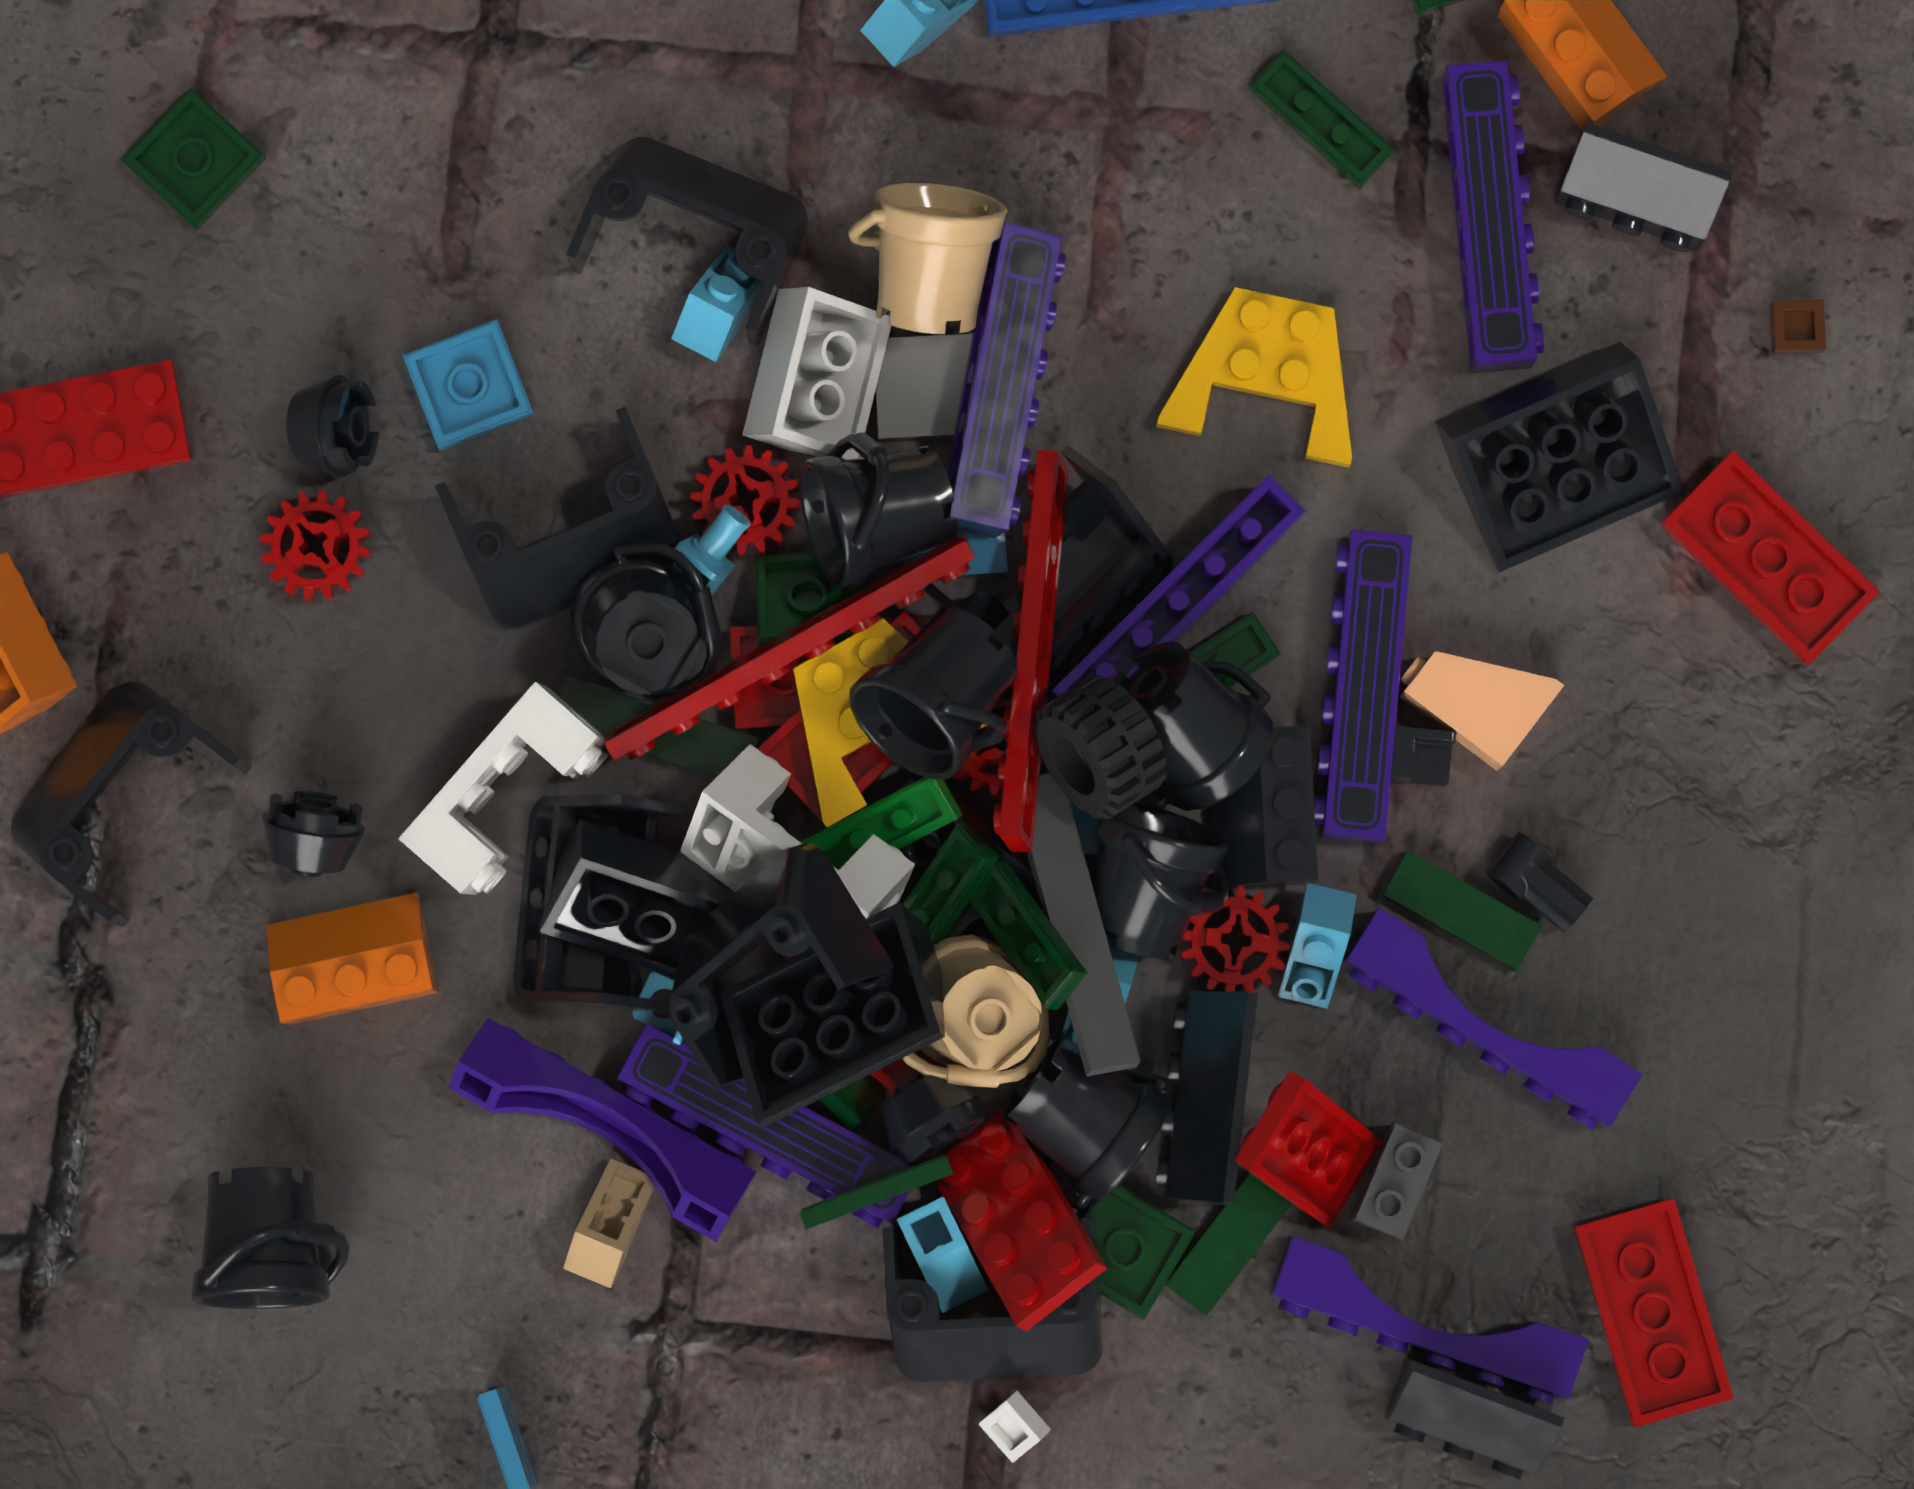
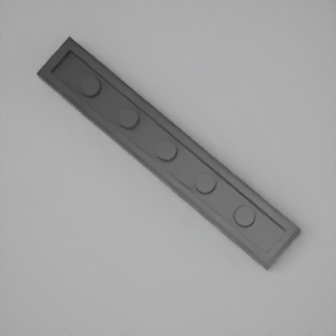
(1072, 908)

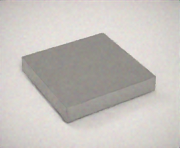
(921, 386)

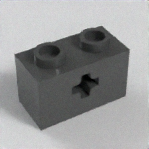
(1396, 1181)

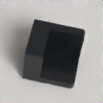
(1422, 756)

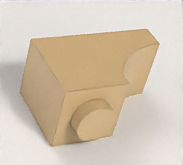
(609, 1223)

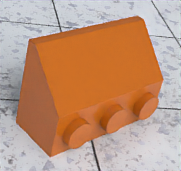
(1583, 54)
(30, 663)
(350, 959)

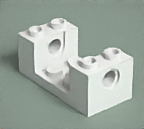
(736, 835)
(453, 843)

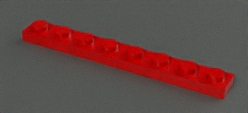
(1034, 632)
(772, 659)

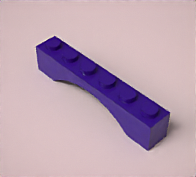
(1399, 962)
(515, 1075)
(1529, 1354)

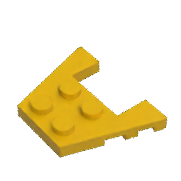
(1271, 351)
(828, 719)

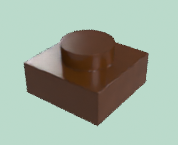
(1797, 326)

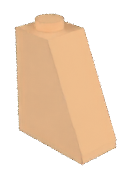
(1480, 701)

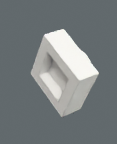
(1014, 1426)

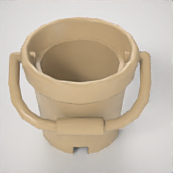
(930, 252)
(988, 1017)

